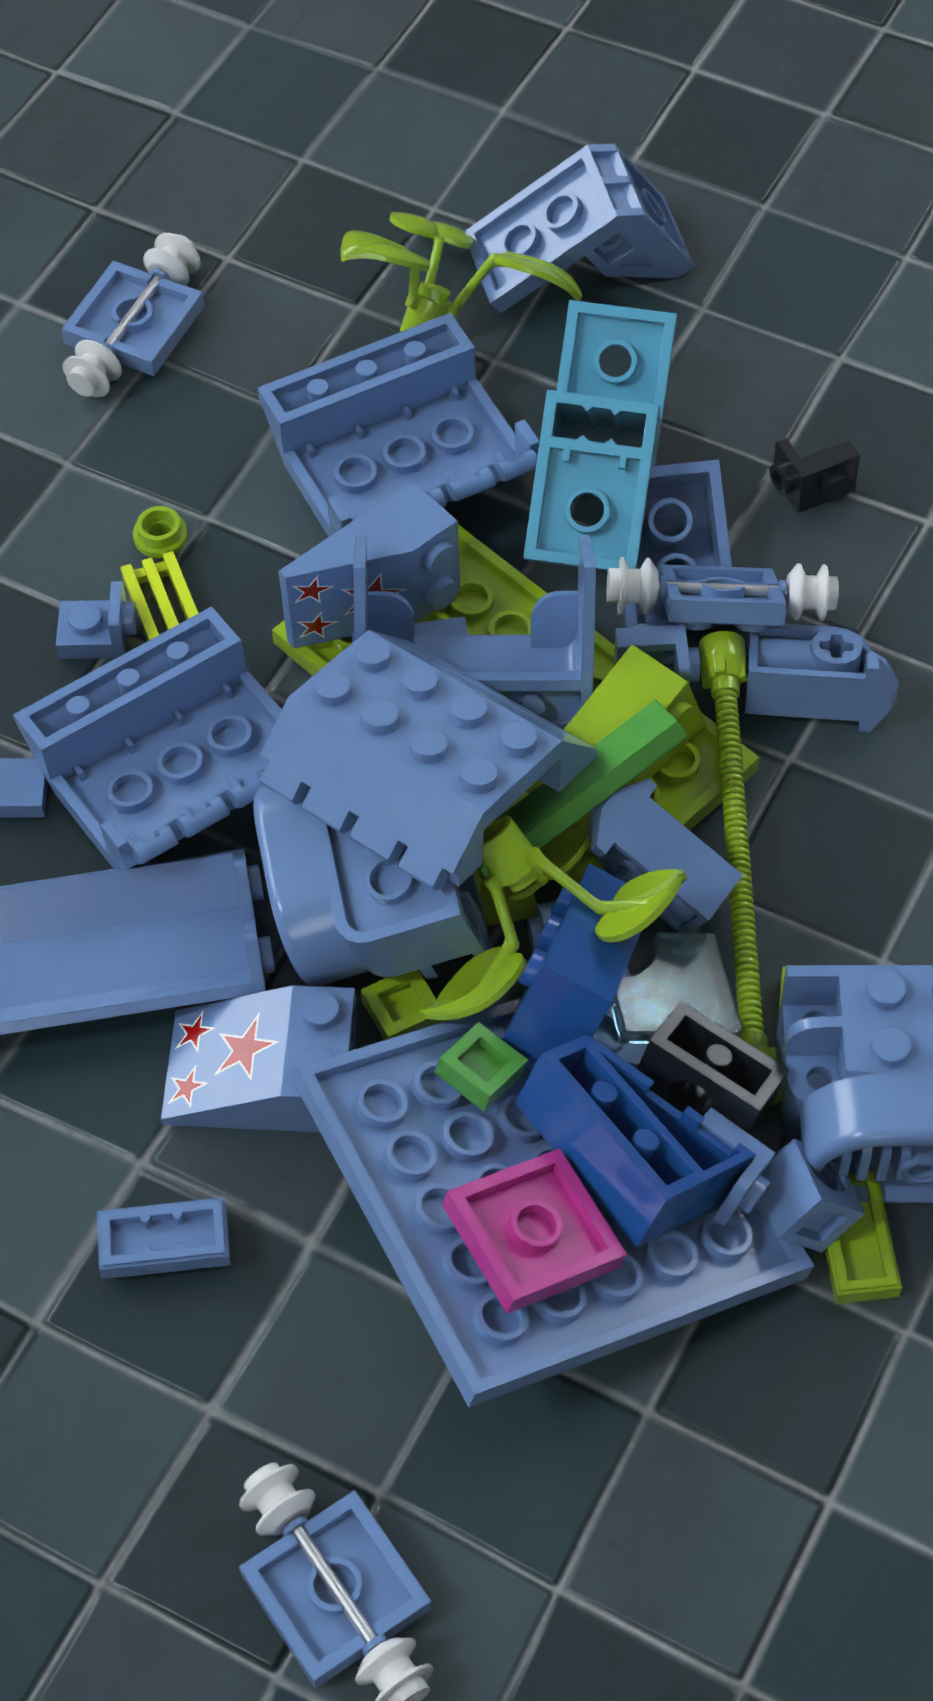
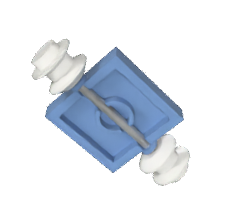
(133, 316)
(723, 595)
(334, 1587)

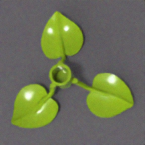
(430, 299)
(523, 871)

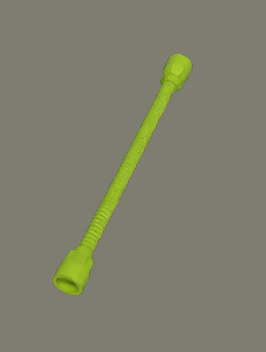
(723, 672)

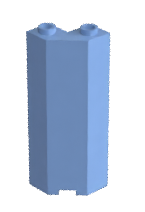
(130, 941)

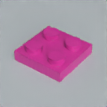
(533, 1230)

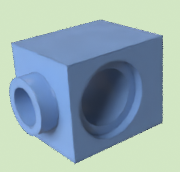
(803, 1206)

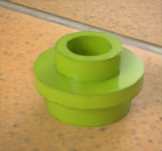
(159, 532)

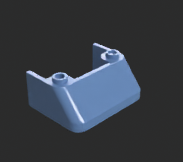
(540, 671)

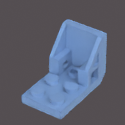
(583, 207)

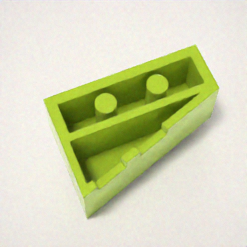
(622, 694)

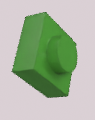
(481, 1066)

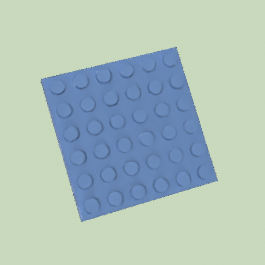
(414, 1137)

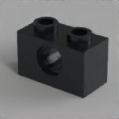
(709, 1068)

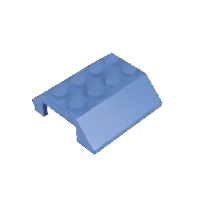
(392, 418)
(155, 740)
(413, 755)

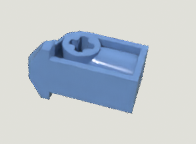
(818, 675)
(639, 837)

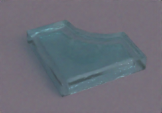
(681, 969)

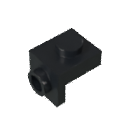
(815, 478)

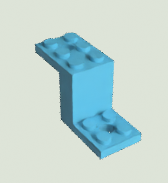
(600, 434)

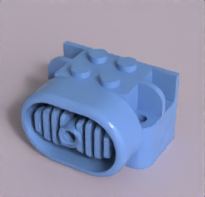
(352, 910)
(861, 1073)

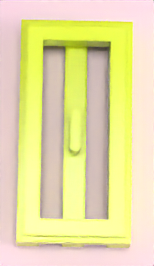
(152, 573)

